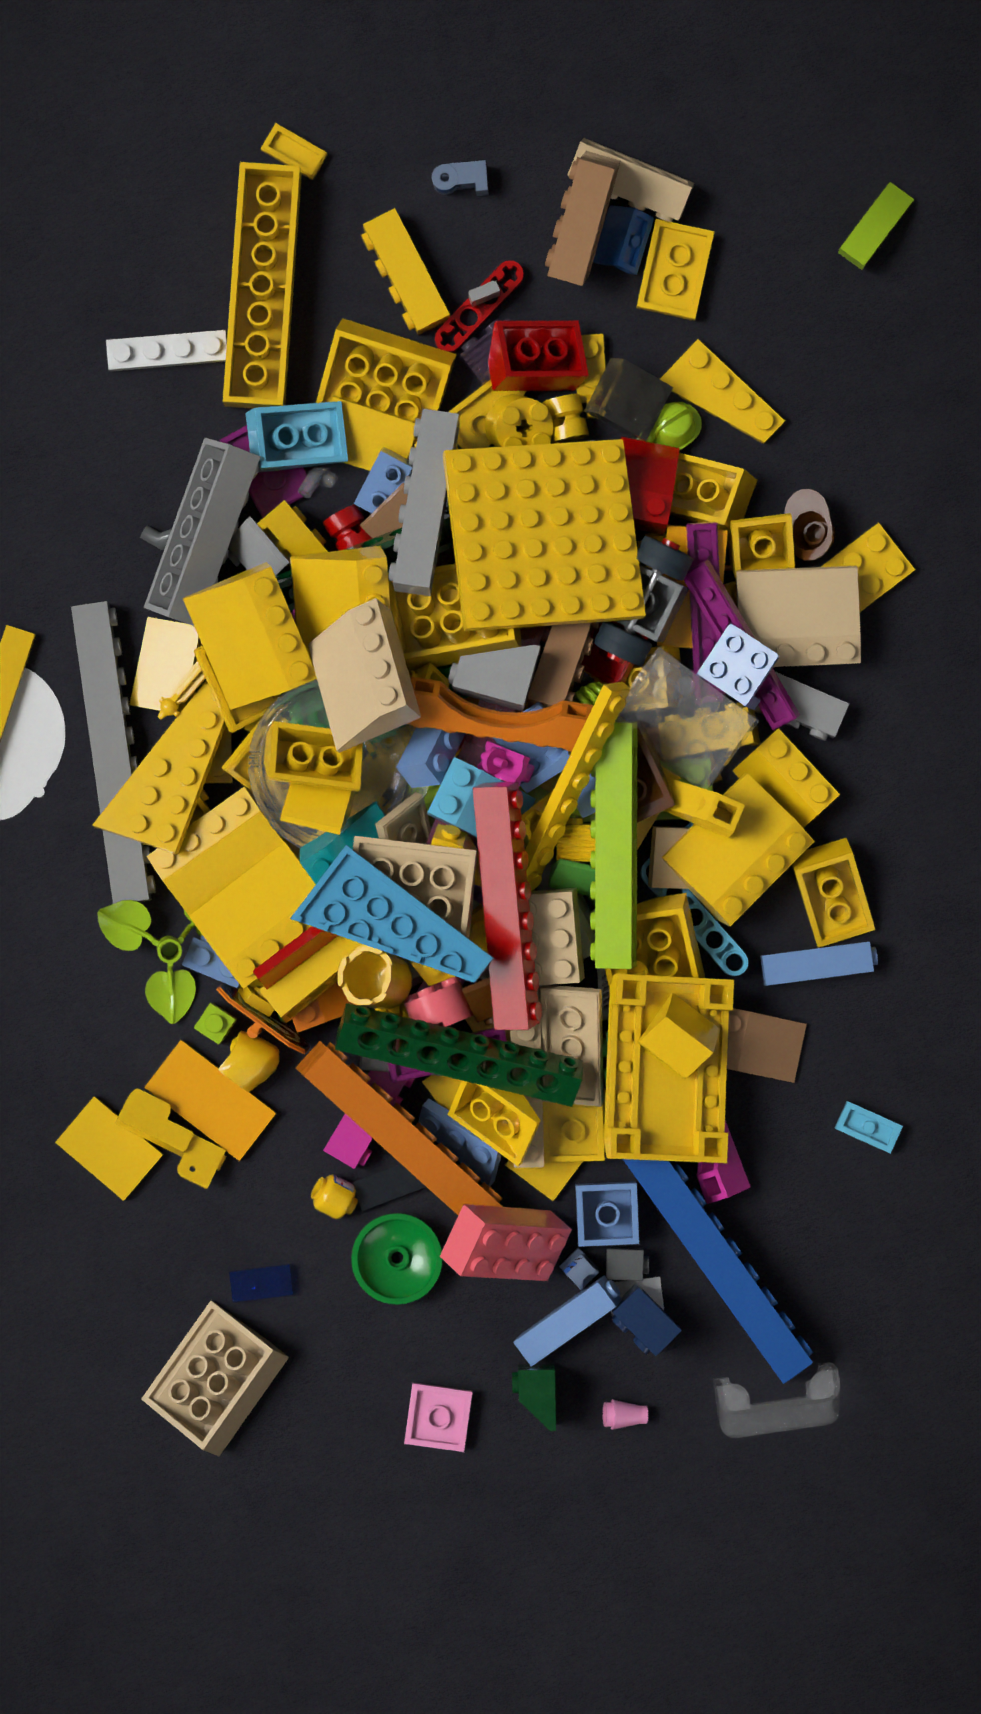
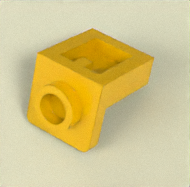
(253, 997)

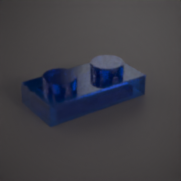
(261, 1283)

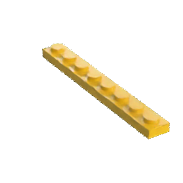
(574, 778)

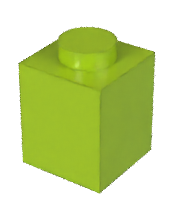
(215, 1023)

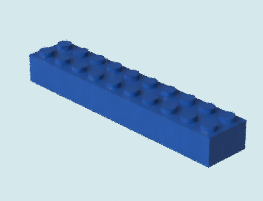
(722, 1266)

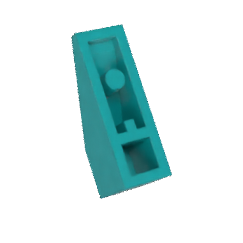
(323, 850)

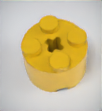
(509, 413)

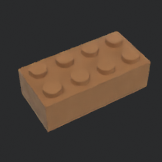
(583, 218)

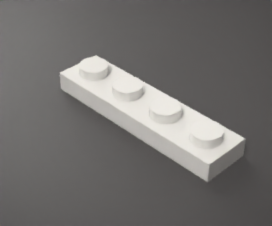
(166, 350)

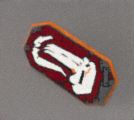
(271, 1024)

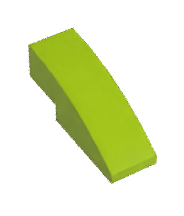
(875, 225)

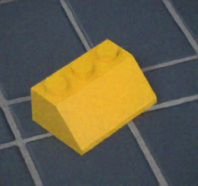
(310, 757)
(788, 778)

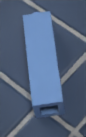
(818, 963)
(568, 1320)

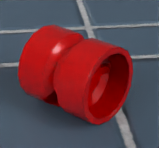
(346, 527)

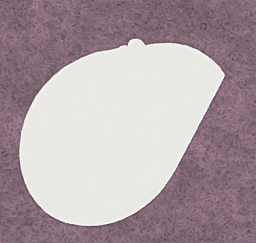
(30, 744)

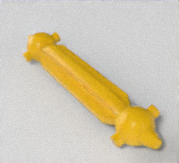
(181, 691)

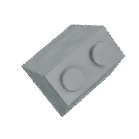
(497, 676)

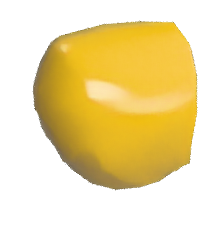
(250, 1061)

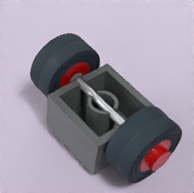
(661, 601)

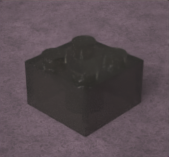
(628, 399)

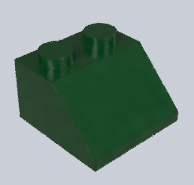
(537, 1391)

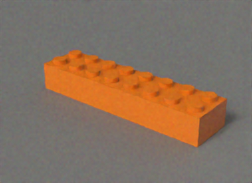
(393, 1129)

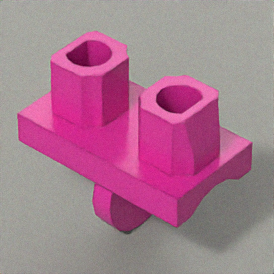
(505, 764)

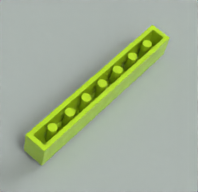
(615, 851)

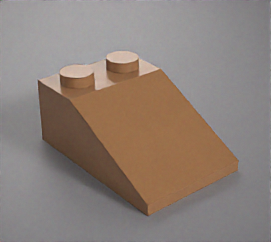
(764, 1045)

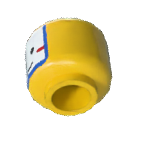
(334, 1196)

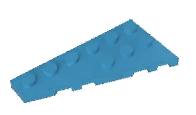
(376, 911)

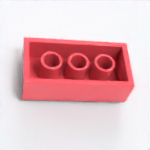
(505, 1242)

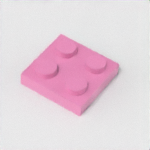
(438, 1417)

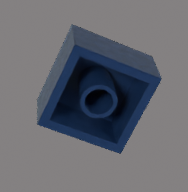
(646, 1320)

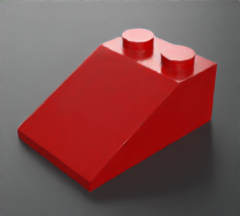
(651, 482)

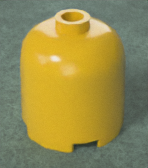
(374, 978)

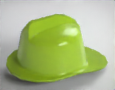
(676, 425)

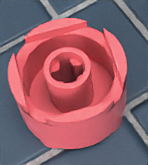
(439, 1004)

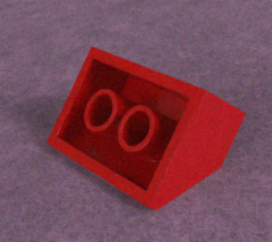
(537, 356)

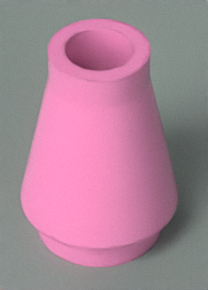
(623, 1414)

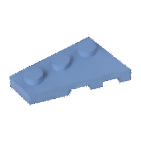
(464, 1144)

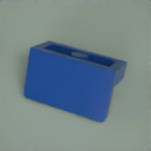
(623, 238)

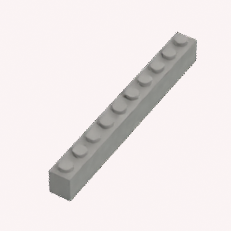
(110, 741)

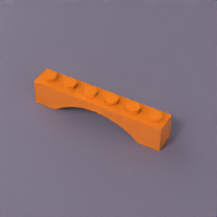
(549, 726)

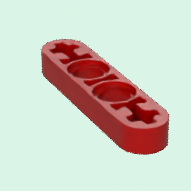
(482, 310)

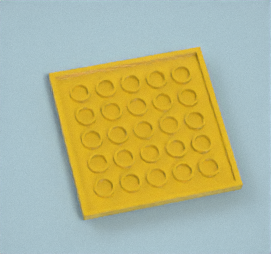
(543, 535)

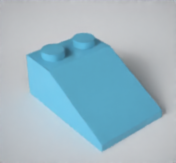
(297, 435)
(455, 800)

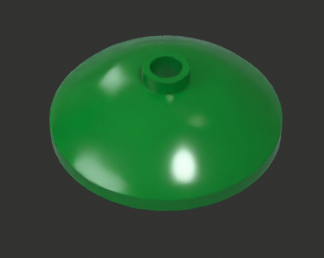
(390, 1280)

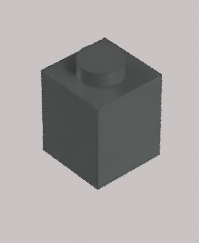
(626, 1263)

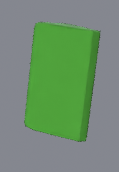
(571, 875)

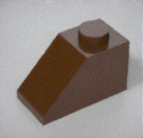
(480, 1000)

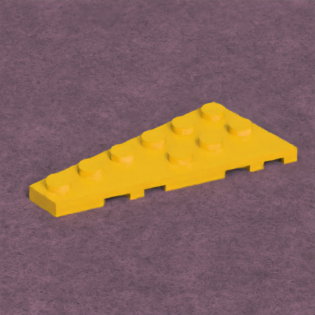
(167, 784)

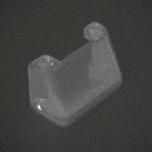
(816, 1409)

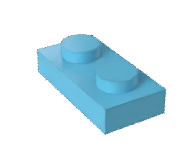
(868, 1127)

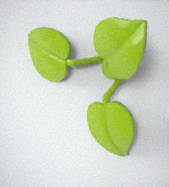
(168, 991)

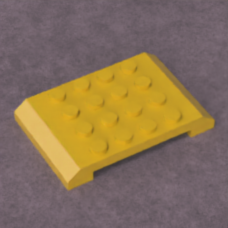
(647, 1103)

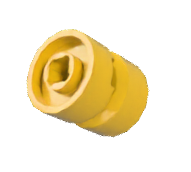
(566, 418)

